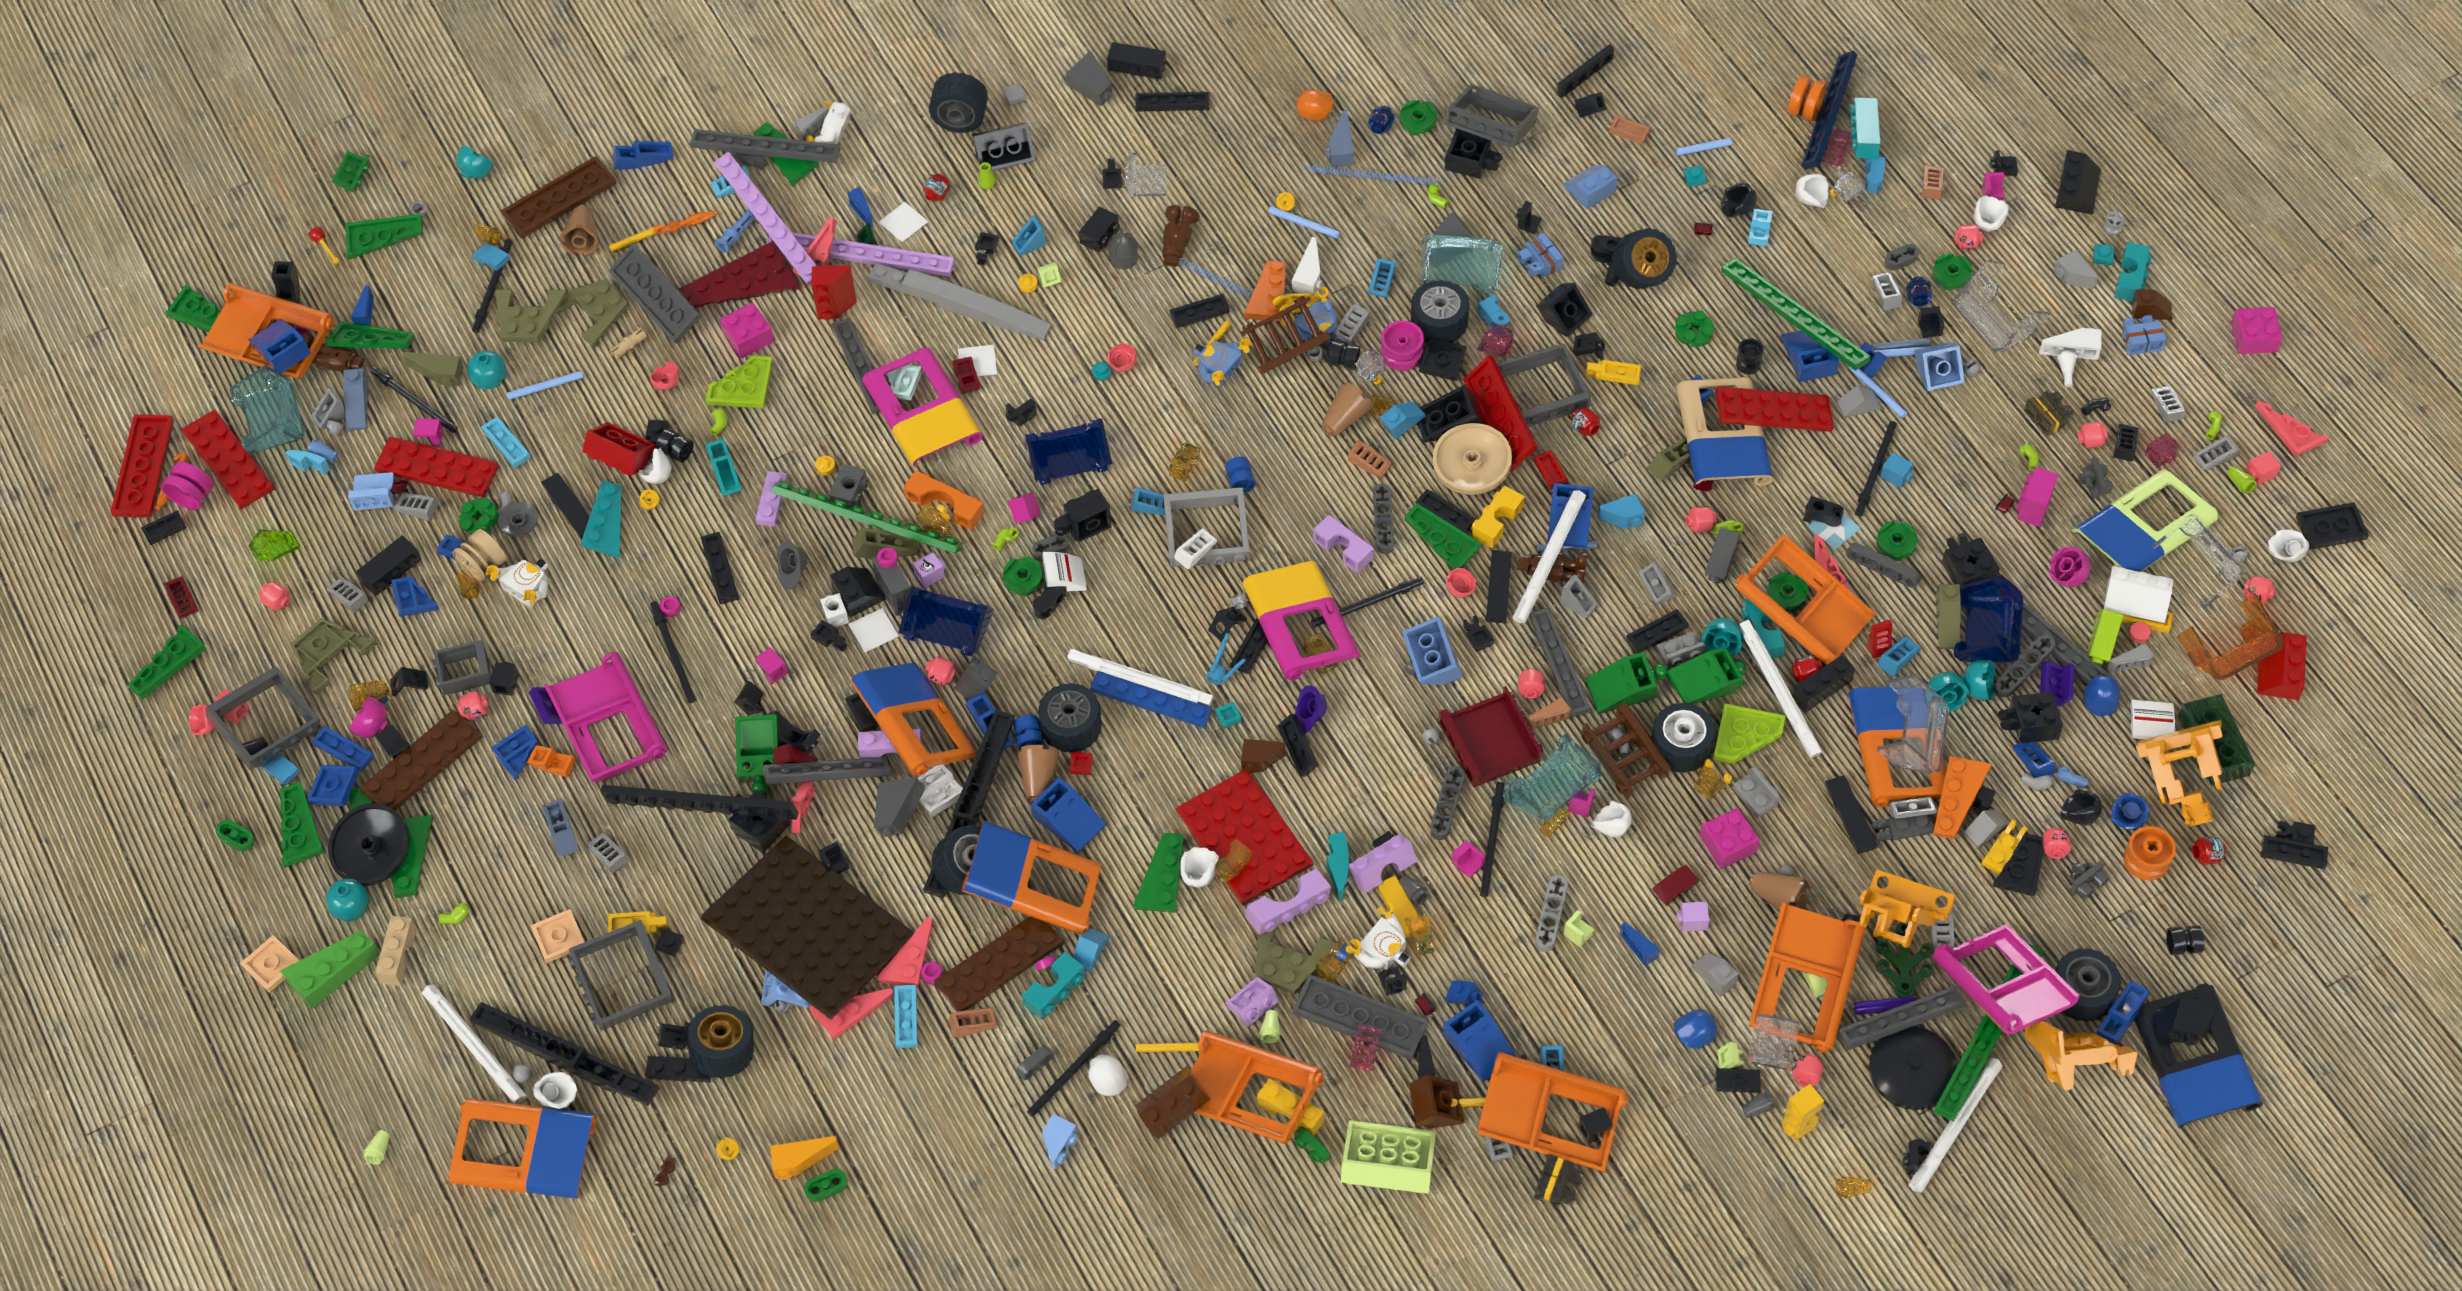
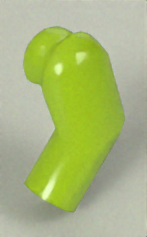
(1434, 197)
(721, 421)
(2215, 426)
(2032, 454)
(1729, 525)
(1005, 536)
(455, 916)

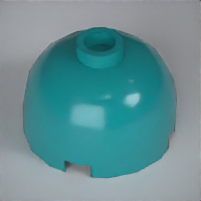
(472, 164)
(486, 369)
(1723, 633)
(1979, 679)
(1950, 689)
(347, 900)

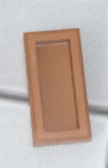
(1629, 130)

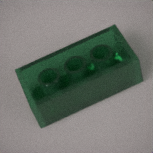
(2231, 748)

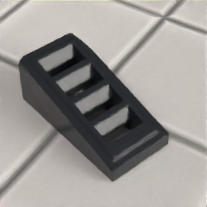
(2124, 453)
(1425, 1059)

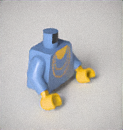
(1323, 315)
(1220, 360)

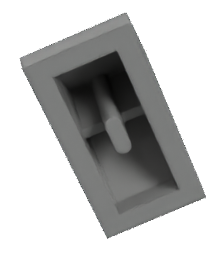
(1857, 402)
(328, 409)
(1577, 597)
(1985, 827)

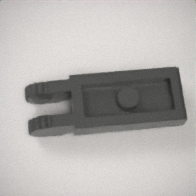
(1903, 827)

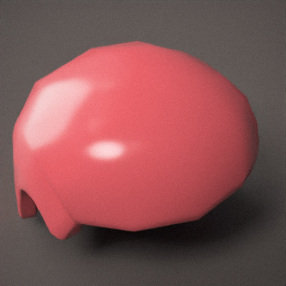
(1122, 357)
(665, 377)
(1460, 583)
(198, 721)

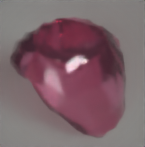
(1497, 341)

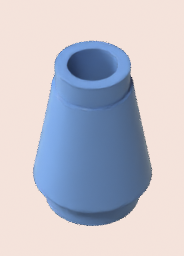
(321, 449)

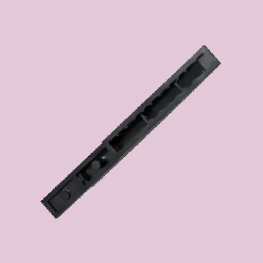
(977, 784)
(564, 1054)

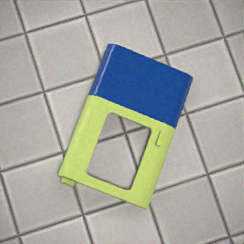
(2127, 537)

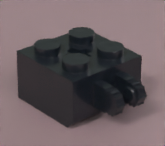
(1471, 155)
(1084, 516)
(1968, 561)
(2033, 717)
(757, 830)

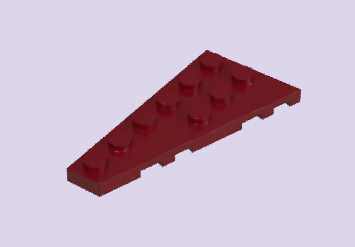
(744, 278)

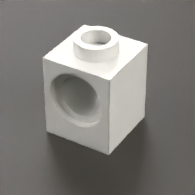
(836, 617)

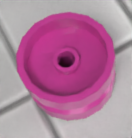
(1402, 345)
(187, 485)

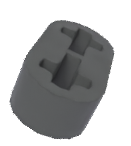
(1902, 258)
(1050, 545)
(1035, 1062)

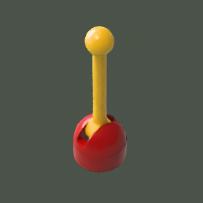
(318, 236)

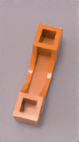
(923, 489)

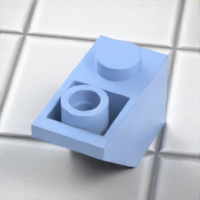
(1058, 1137)

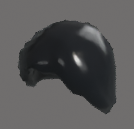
(1738, 200)
(2082, 808)

